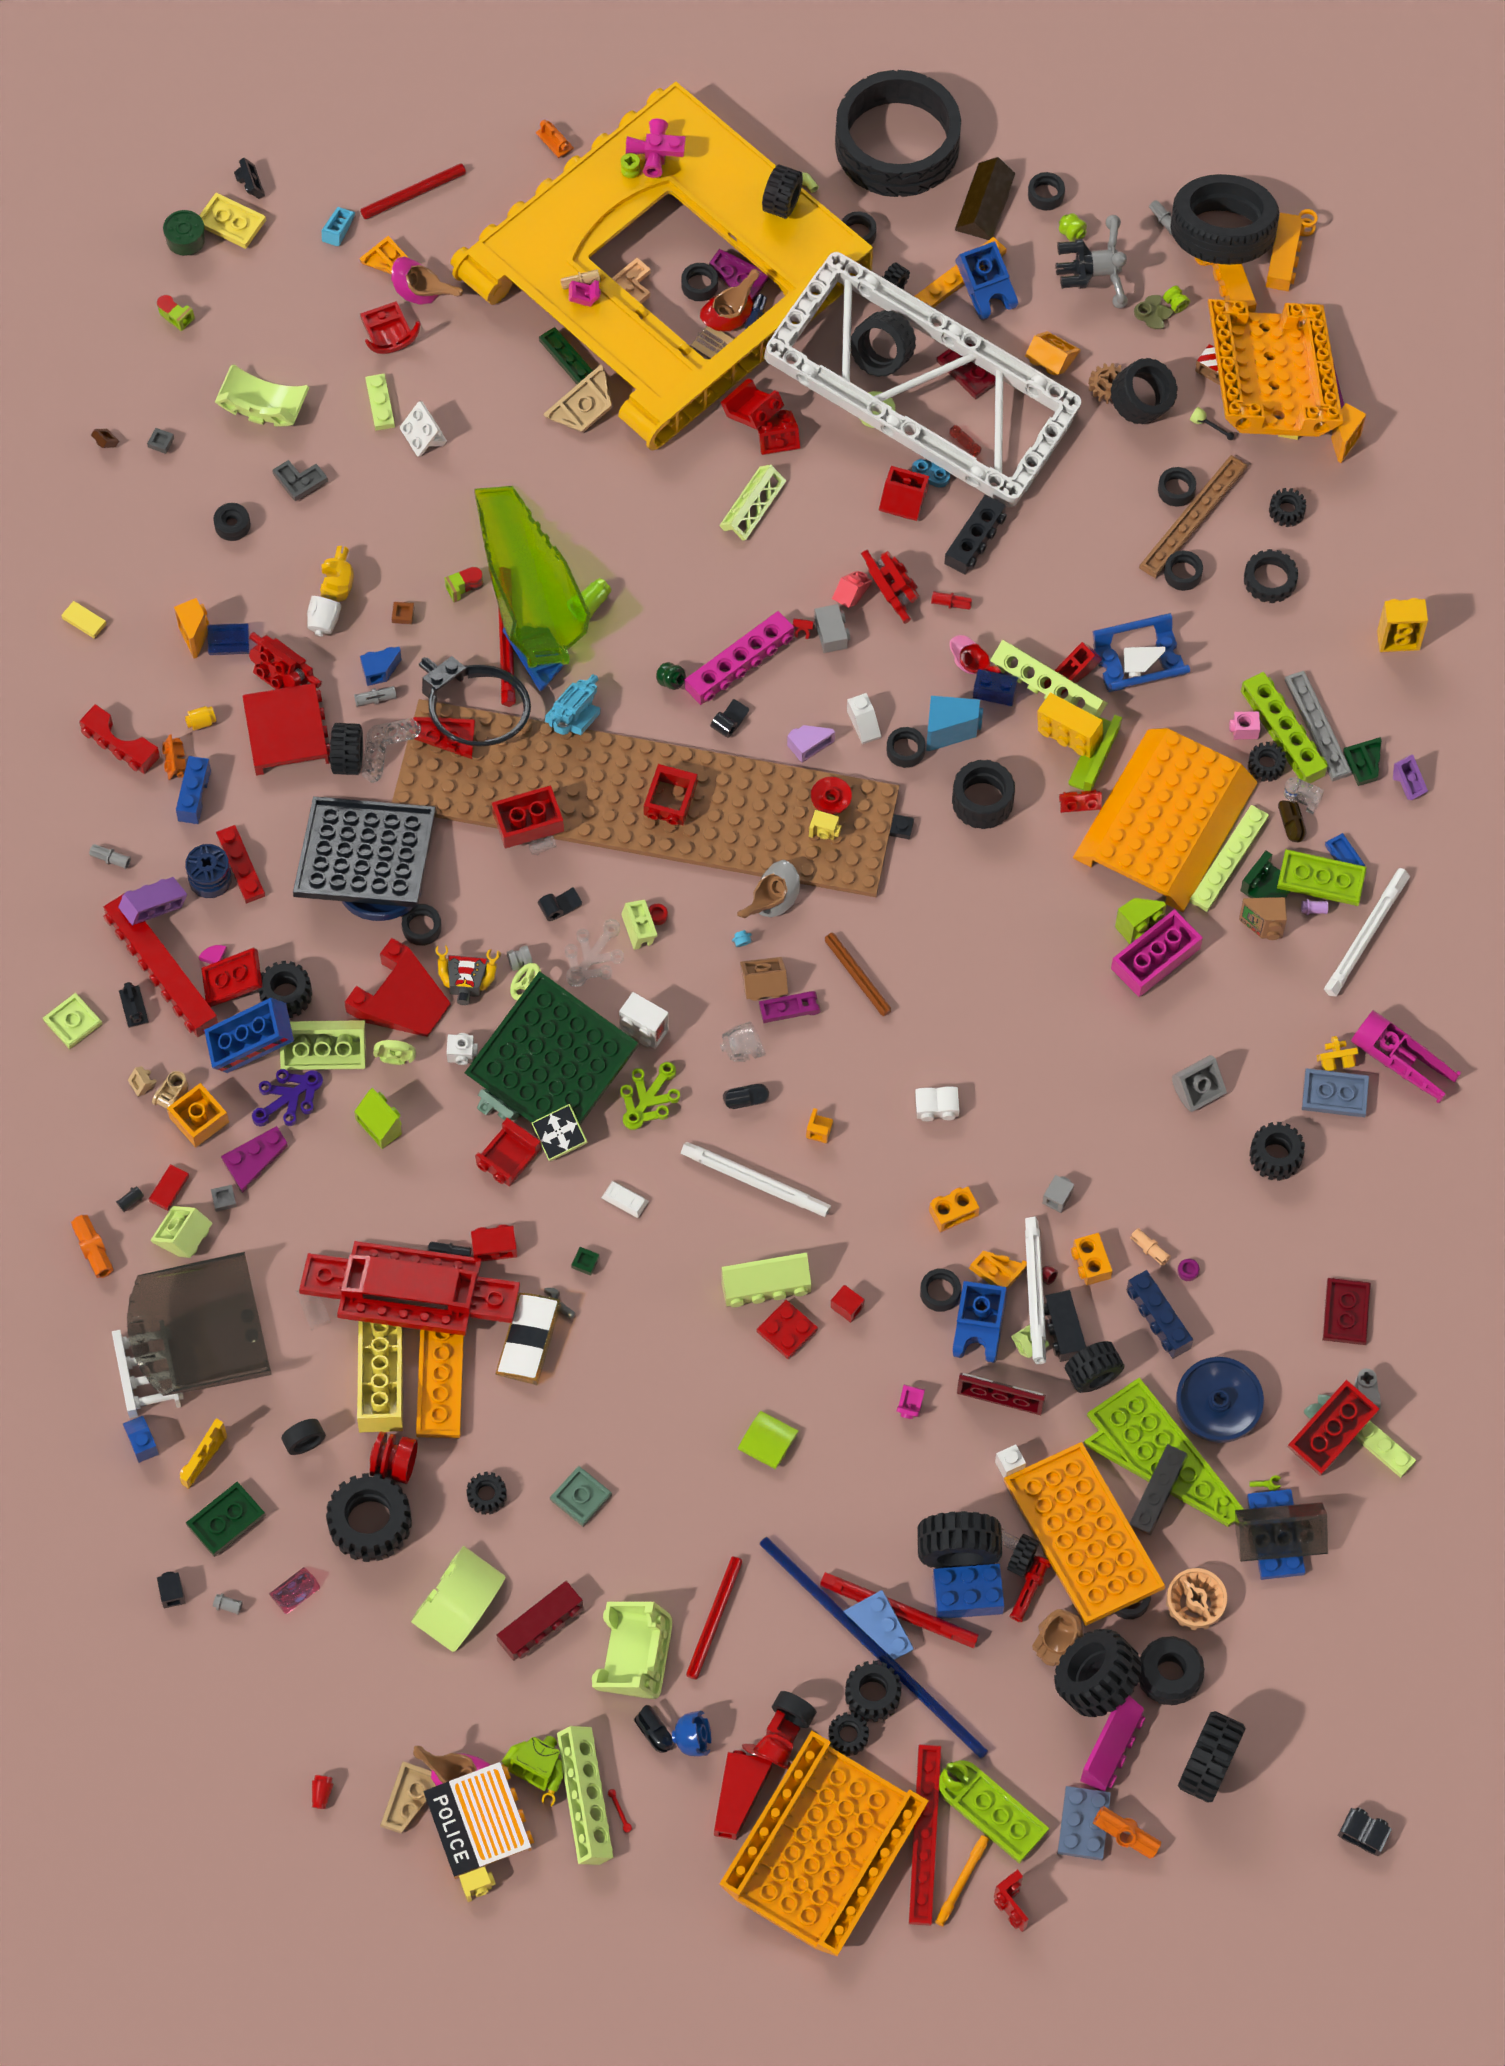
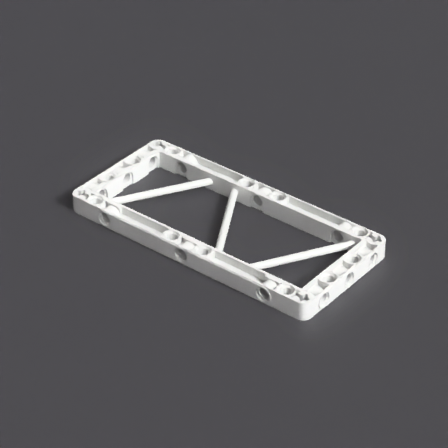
(952, 335)

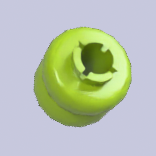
(1072, 227)

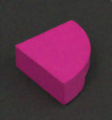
(213, 954)

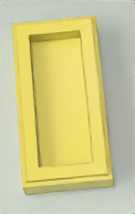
(83, 619)

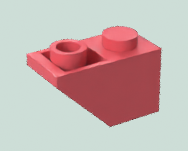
(851, 588)

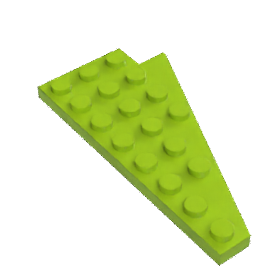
(1135, 1434)

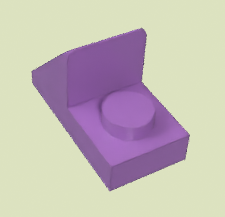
(1410, 777)

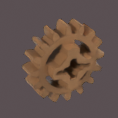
(1101, 381)

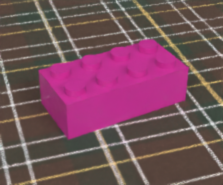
(1156, 953)

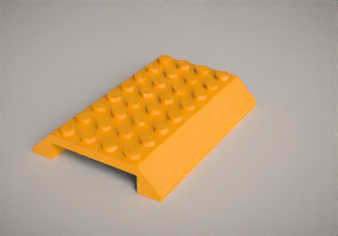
(1168, 815)
(822, 1846)

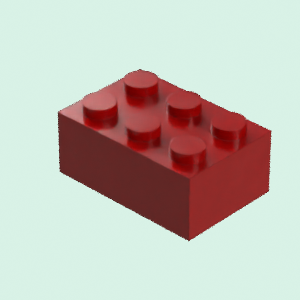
(527, 816)

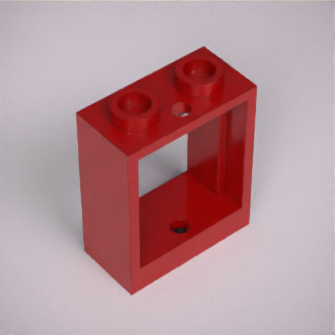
(675, 777)

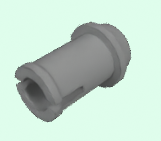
(228, 1604)

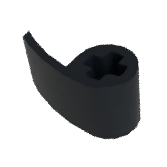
(728, 722)
(558, 906)

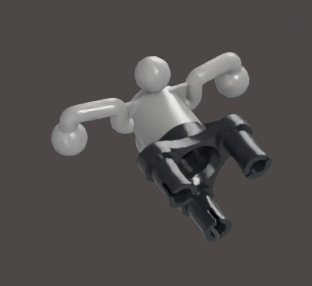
(1094, 263)

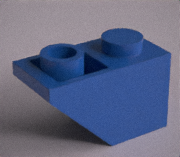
(380, 665)

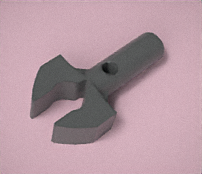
(563, 1309)

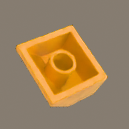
(1051, 353)
(1348, 433)
(192, 624)

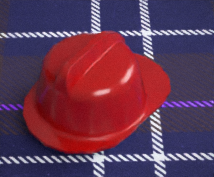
(773, 1748)

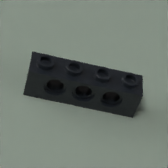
(986, 510)
(1159, 1489)

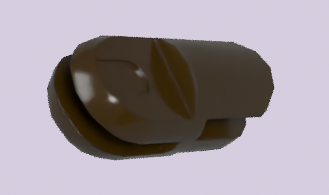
(1292, 820)

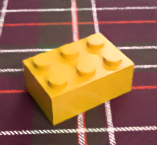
(1402, 625)
(1070, 725)

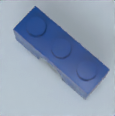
(190, 797)

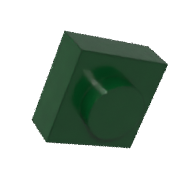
(585, 1261)

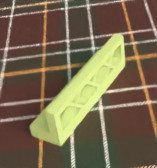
(748, 497)

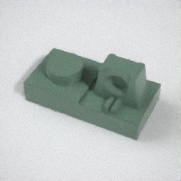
(490, 1102)

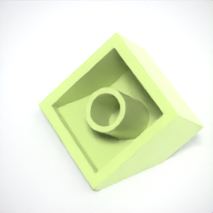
(182, 1231)

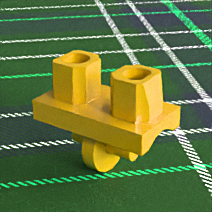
(1328, 1059)

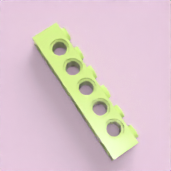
(1007, 652)
(585, 1795)

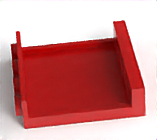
(286, 726)

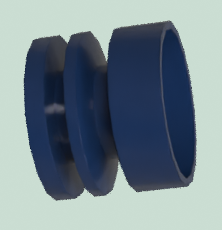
(208, 871)

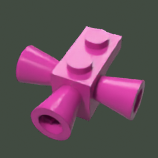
(656, 147)

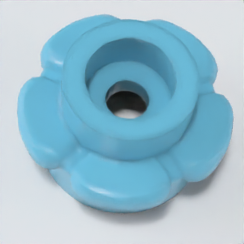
(742, 938)

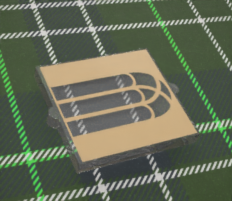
(710, 342)

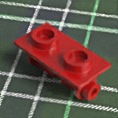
(1080, 802)

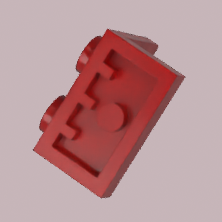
(779, 433)
(1003, 1900)

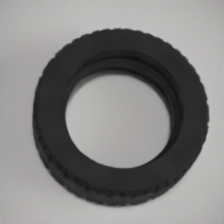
(1217, 243)

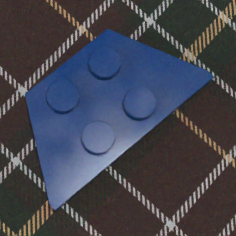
(541, 674)

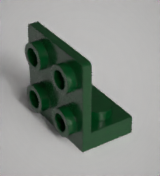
(1263, 880)

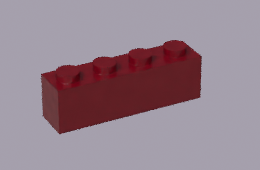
(540, 1620)

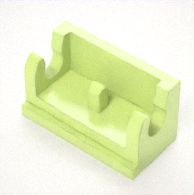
(638, 923)

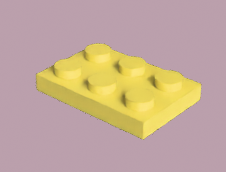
(231, 220)

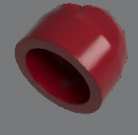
(1049, 1274)

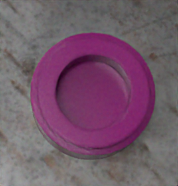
(1188, 1269)

